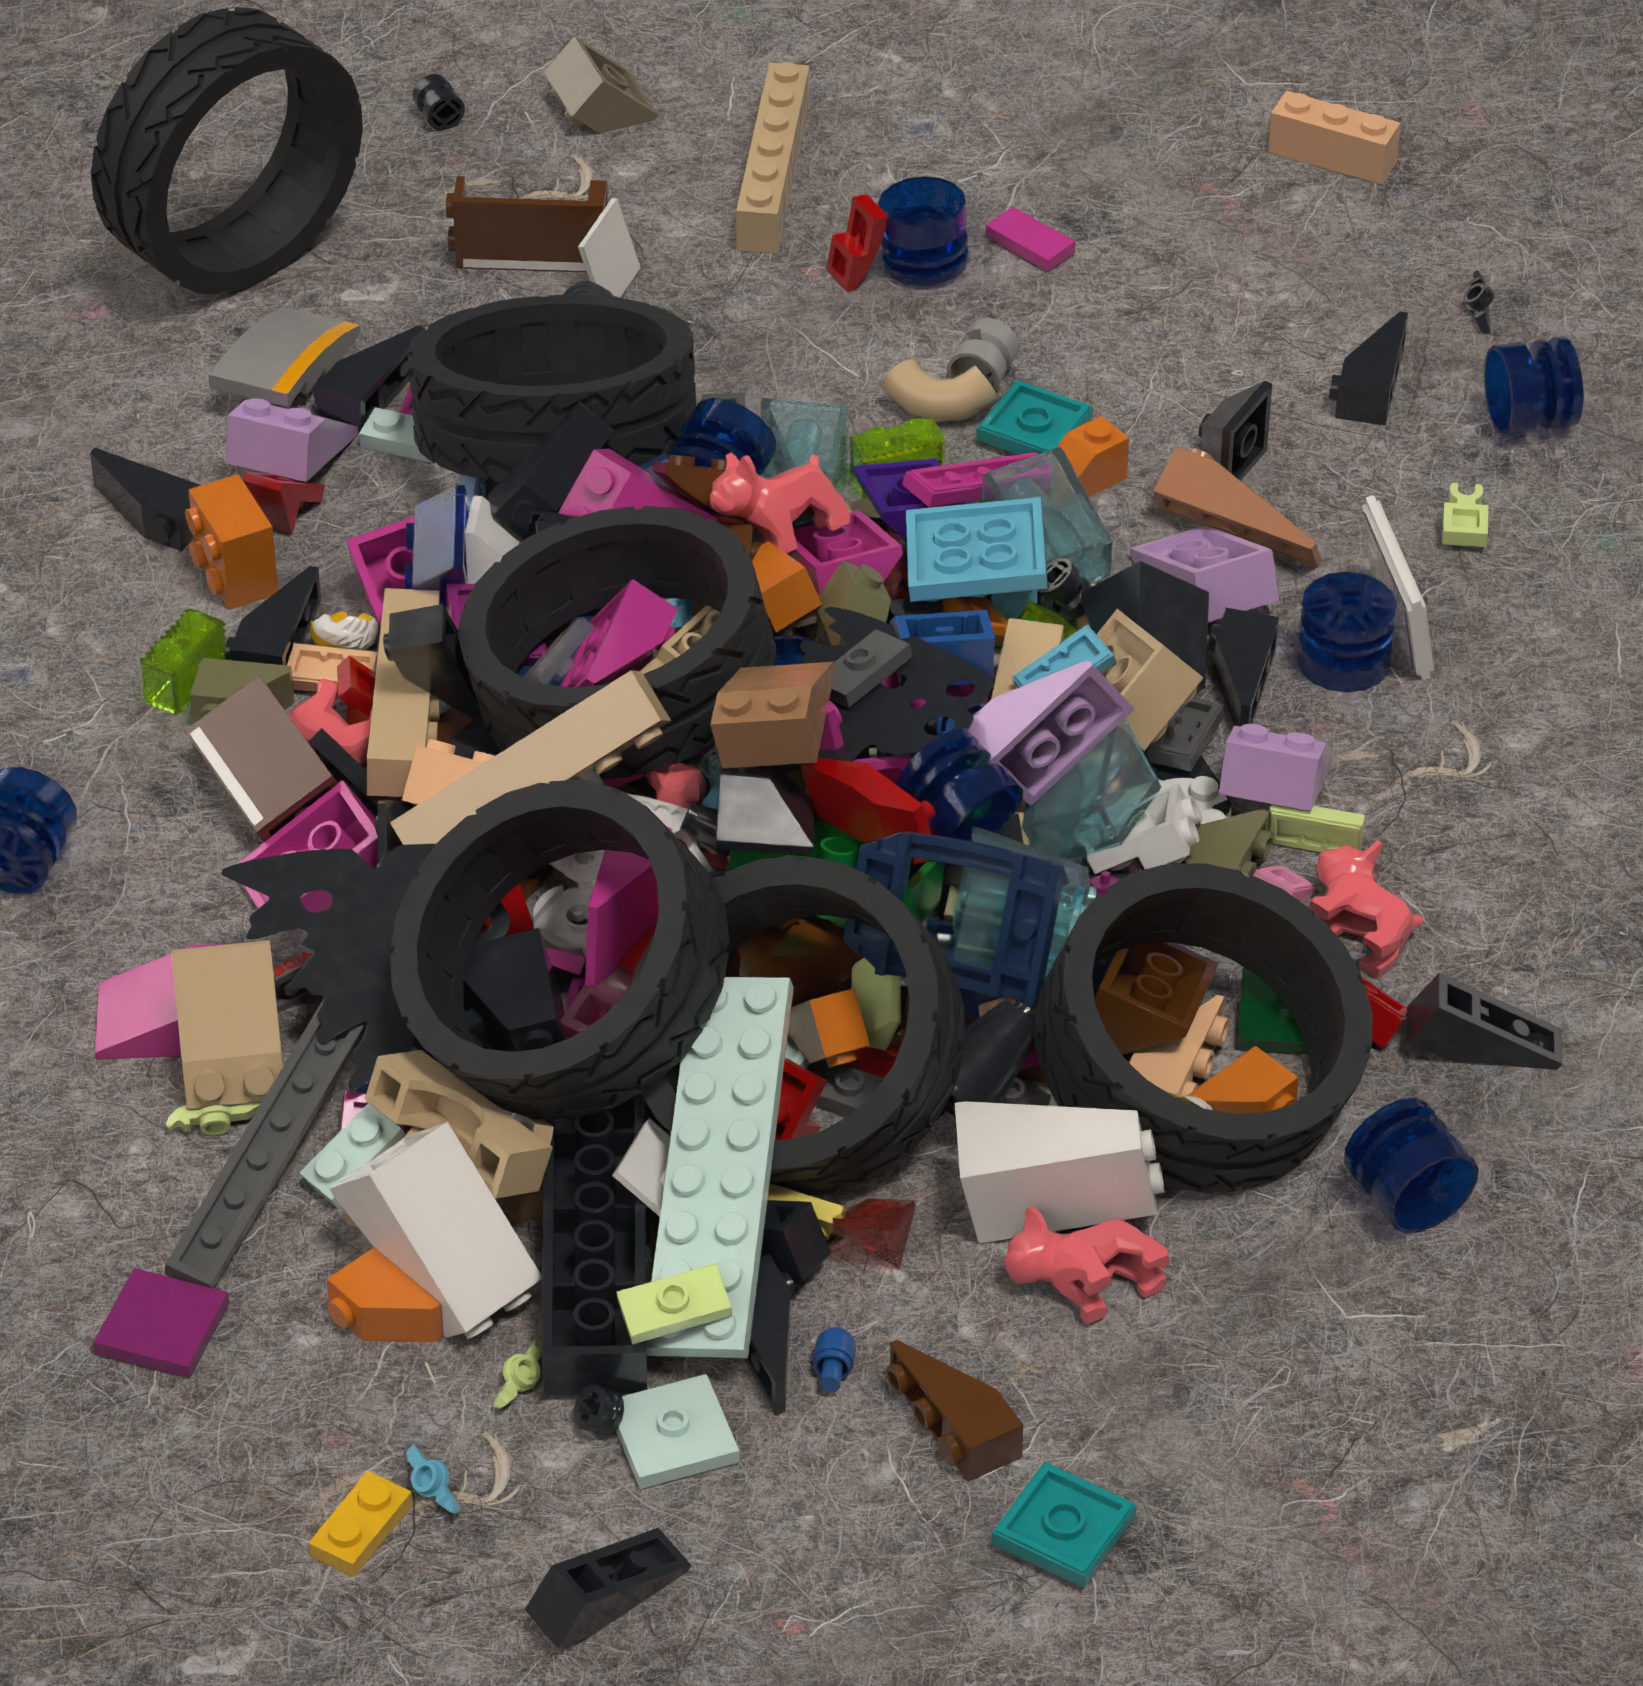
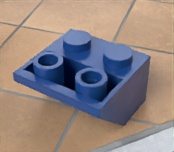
(959, 633)

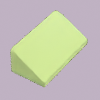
(879, 1003)

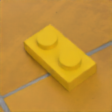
(360, 1524)

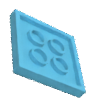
(976, 549)

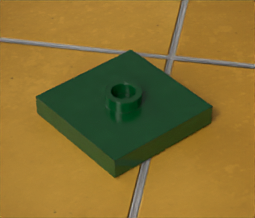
(1266, 1019)

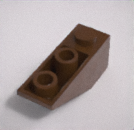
(963, 1414)

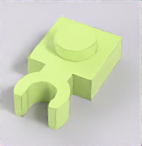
(1465, 518)

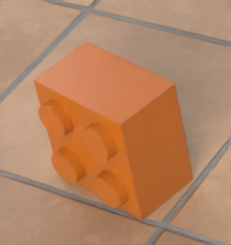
(232, 542)

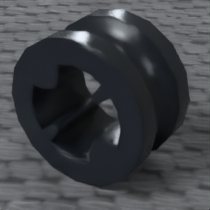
(599, 1410)

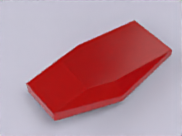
(863, 800)

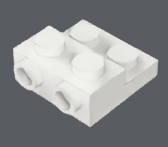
(1159, 837)

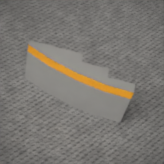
(283, 355)

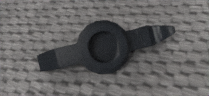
(1478, 301)

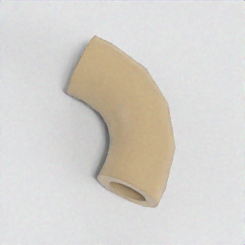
(939, 398)

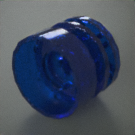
(924, 231)
(1533, 385)
(725, 428)
(1346, 631)
(961, 785)
(33, 827)
(1411, 1165)

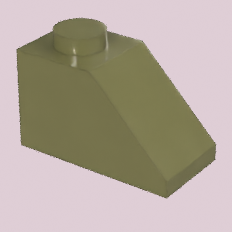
(856, 590)
(220, 679)

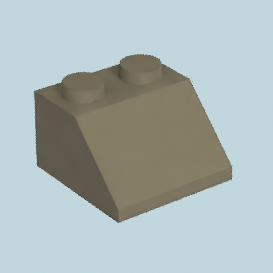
(597, 89)

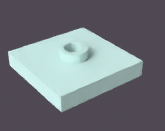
(675, 1432)

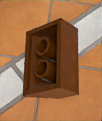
(1152, 994)

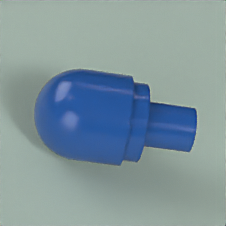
(834, 1357)

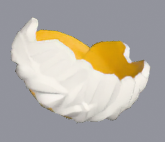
(344, 631)

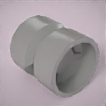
(989, 347)

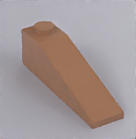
(1209, 495)

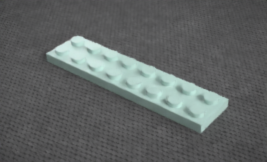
(724, 1158)

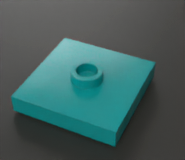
(1031, 419)
(1064, 1524)

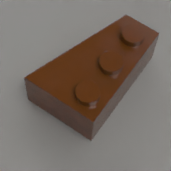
(805, 952)

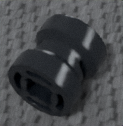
(438, 102)
(1065, 588)

